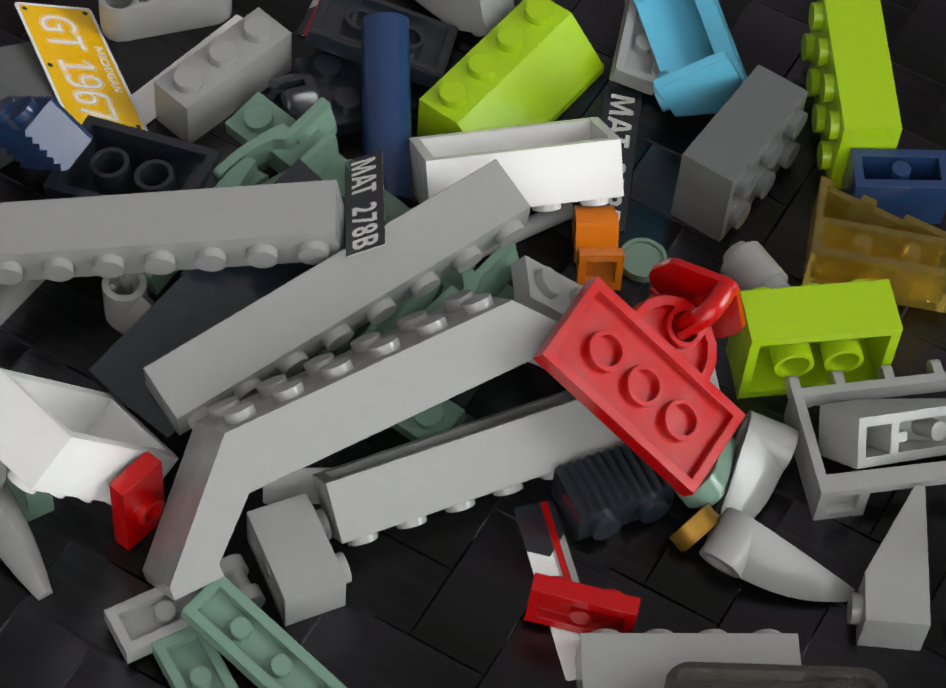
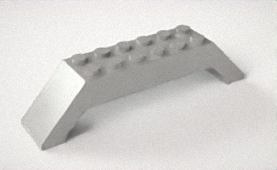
(323, 412)

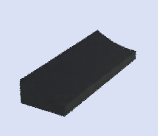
(182, 313)

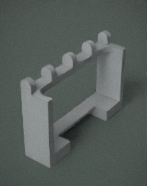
(848, 492)

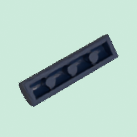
(388, 98)

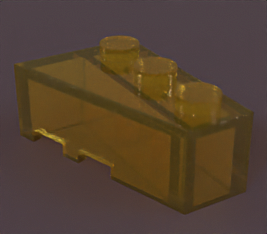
(860, 241)

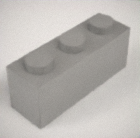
(223, 75)

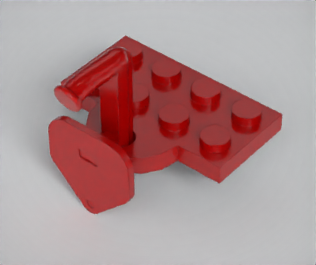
(641, 375)

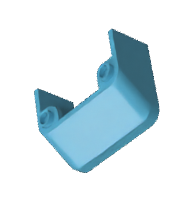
(693, 55)

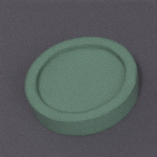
(640, 258)

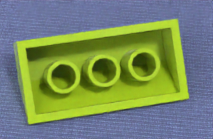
(515, 75)

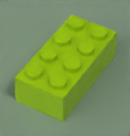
(849, 81)

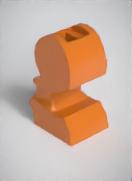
(596, 245)

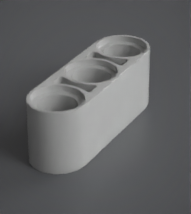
(148, 18)

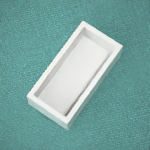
(544, 160)
(69, 437)

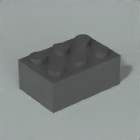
(740, 153)

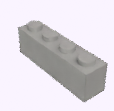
(644, 659)

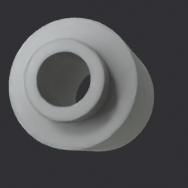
(752, 267)

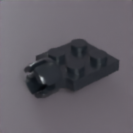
(326, 77)

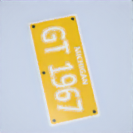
(79, 63)

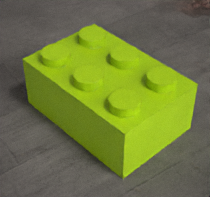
(811, 333)

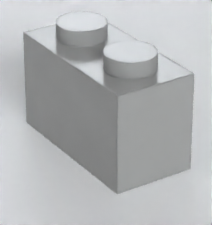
(297, 558)

